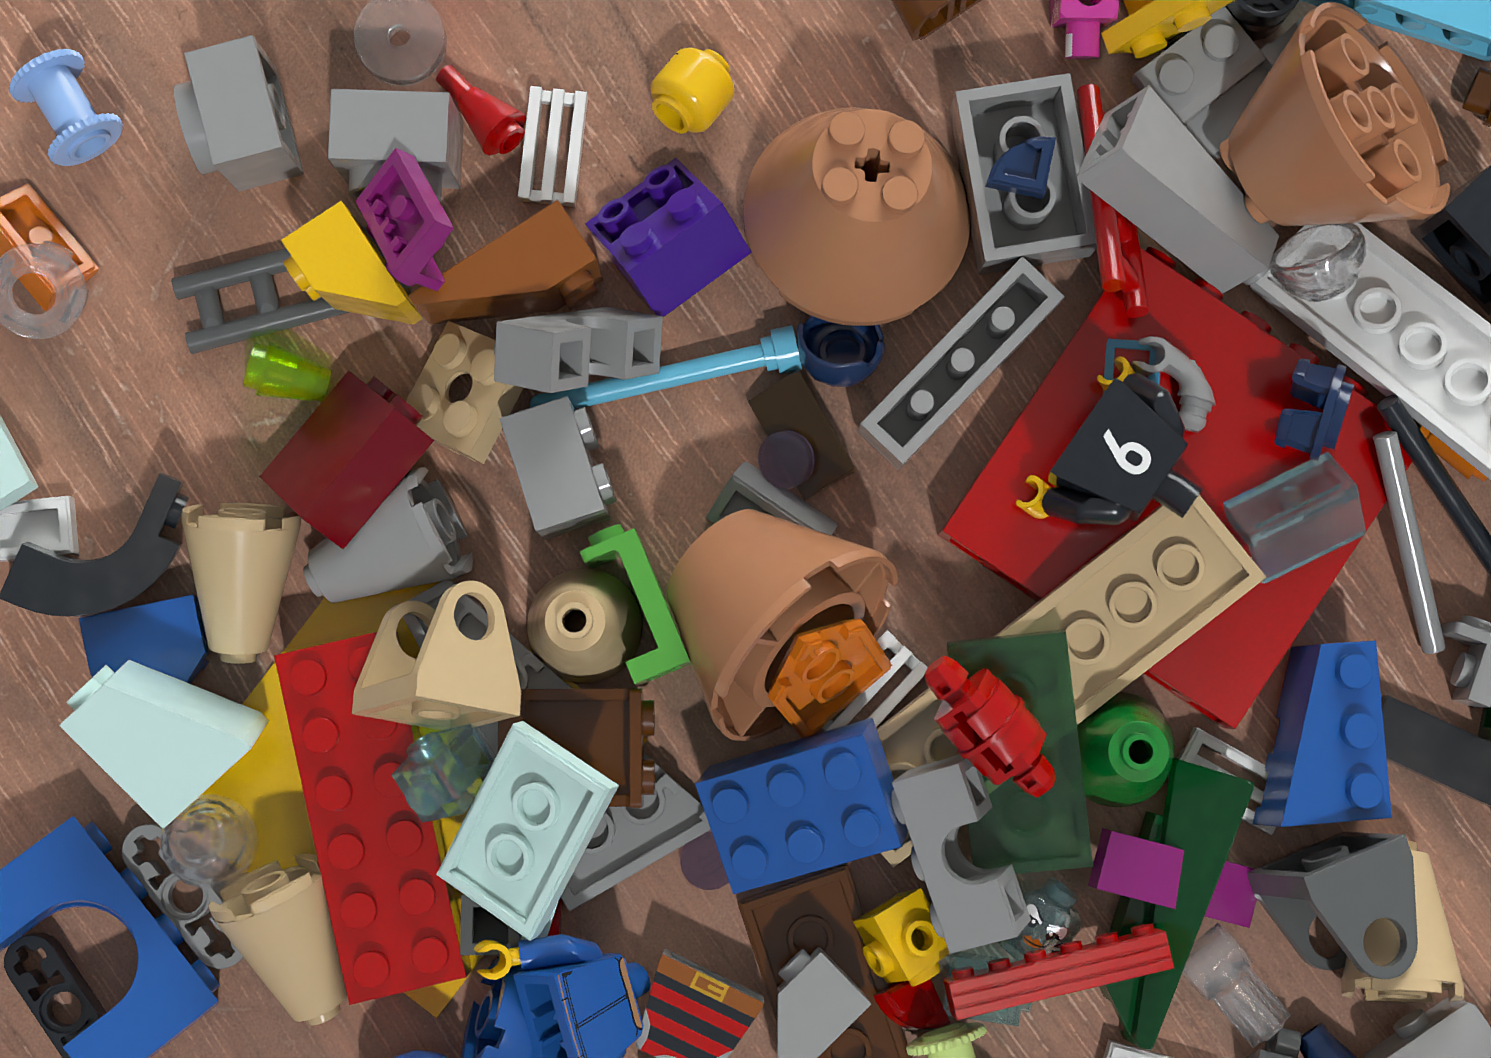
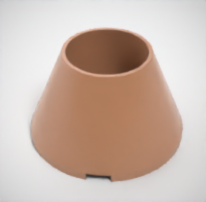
(749, 593)

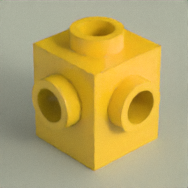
(902, 939)

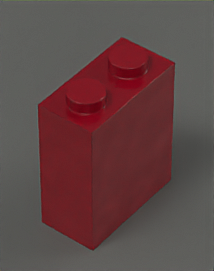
(348, 457)

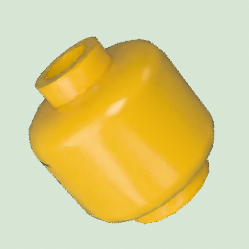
(692, 90)

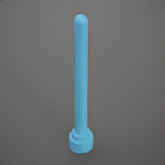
(774, 352)

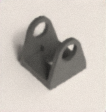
(1348, 886)

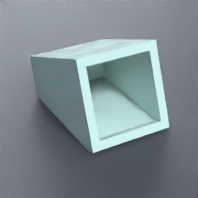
(159, 735)

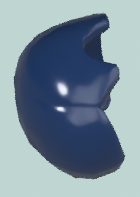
(839, 352)

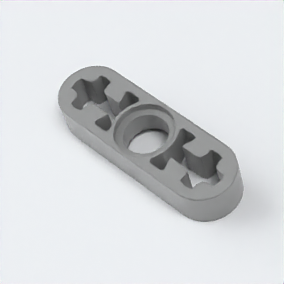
(146, 872)

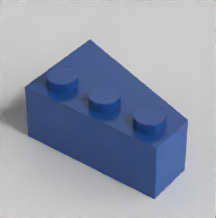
(1328, 740)

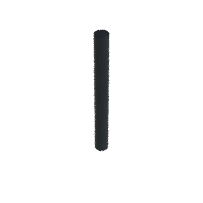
(1437, 478)

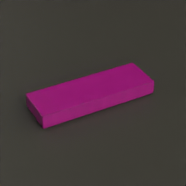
(1153, 873)

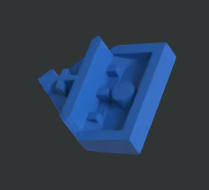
(156, 635)

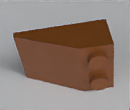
(519, 273)

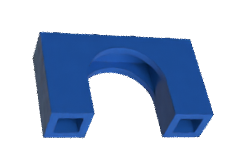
(71, 872)

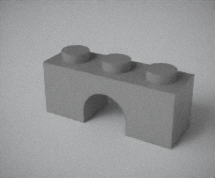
(566, 347)
(968, 902)

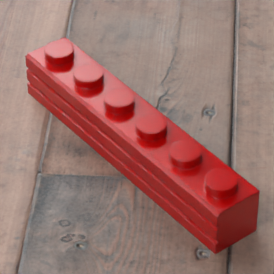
(1057, 973)

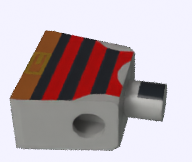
(695, 1011)

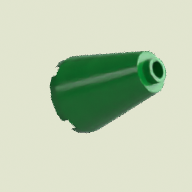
(1104, 745)

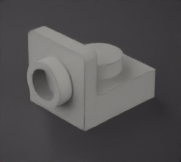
(1472, 669)

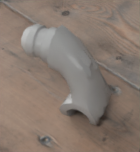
(1193, 387)

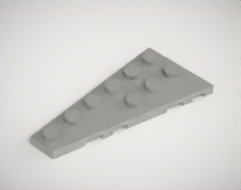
(626, 836)

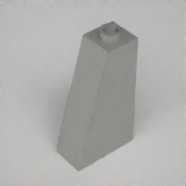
(1176, 192)

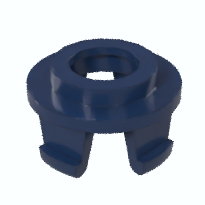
(1312, 429)

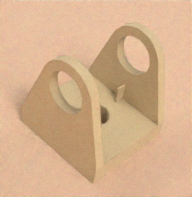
(452, 677)

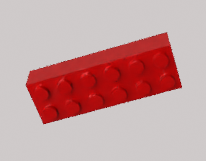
(376, 858)

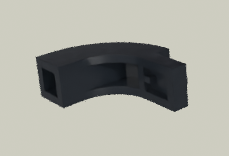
(78, 587)

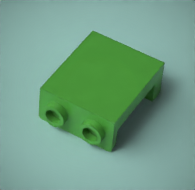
(671, 653)

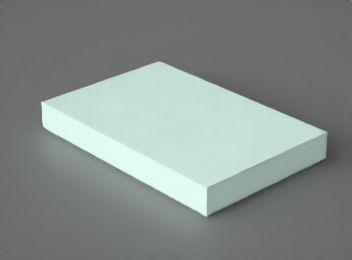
(527, 830)

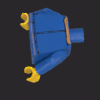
(573, 995)

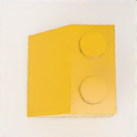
(343, 266)

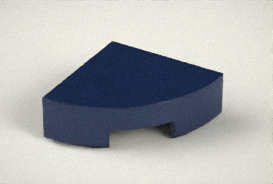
(1024, 168)

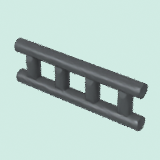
(270, 315)

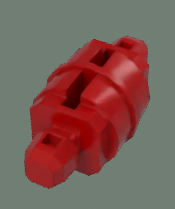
(990, 726)

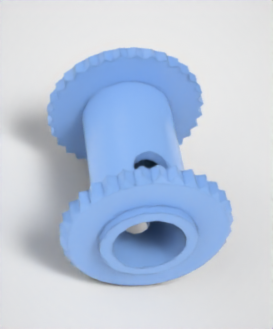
(54, 87)

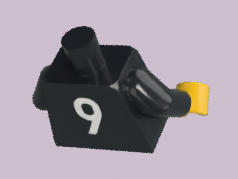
(1119, 458)

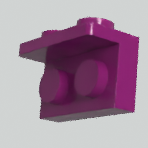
(406, 220)

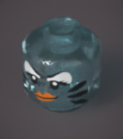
(1052, 918)

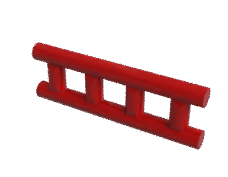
(1115, 235)

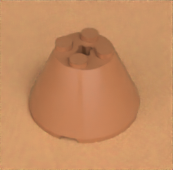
(1337, 132)
(856, 216)

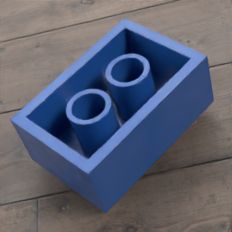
(801, 806)

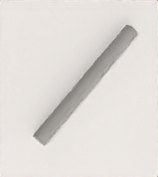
(1409, 541)

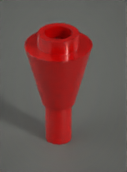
(492, 121)

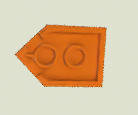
(826, 673)

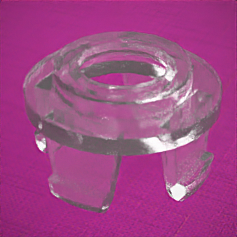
(57, 265)

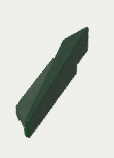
(1202, 820)

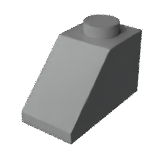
(814, 1004)

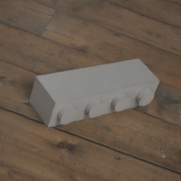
(960, 363)

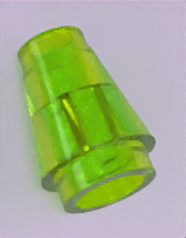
(285, 374)

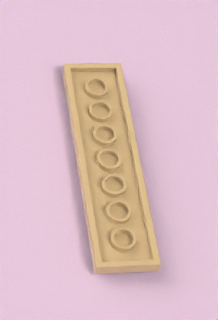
(1118, 619)

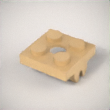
(471, 424)

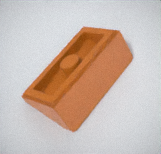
(29, 220)

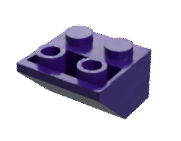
(668, 237)

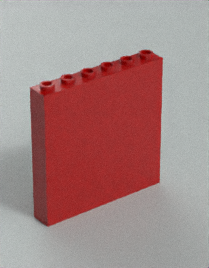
(1251, 381)

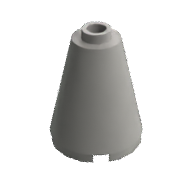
(399, 547)

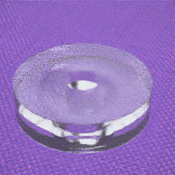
(404, 63)

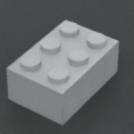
(1012, 224)

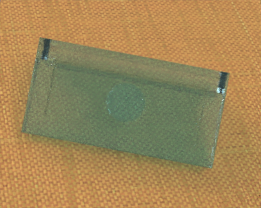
(1298, 516)

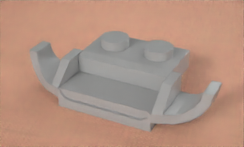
(1211, 76)

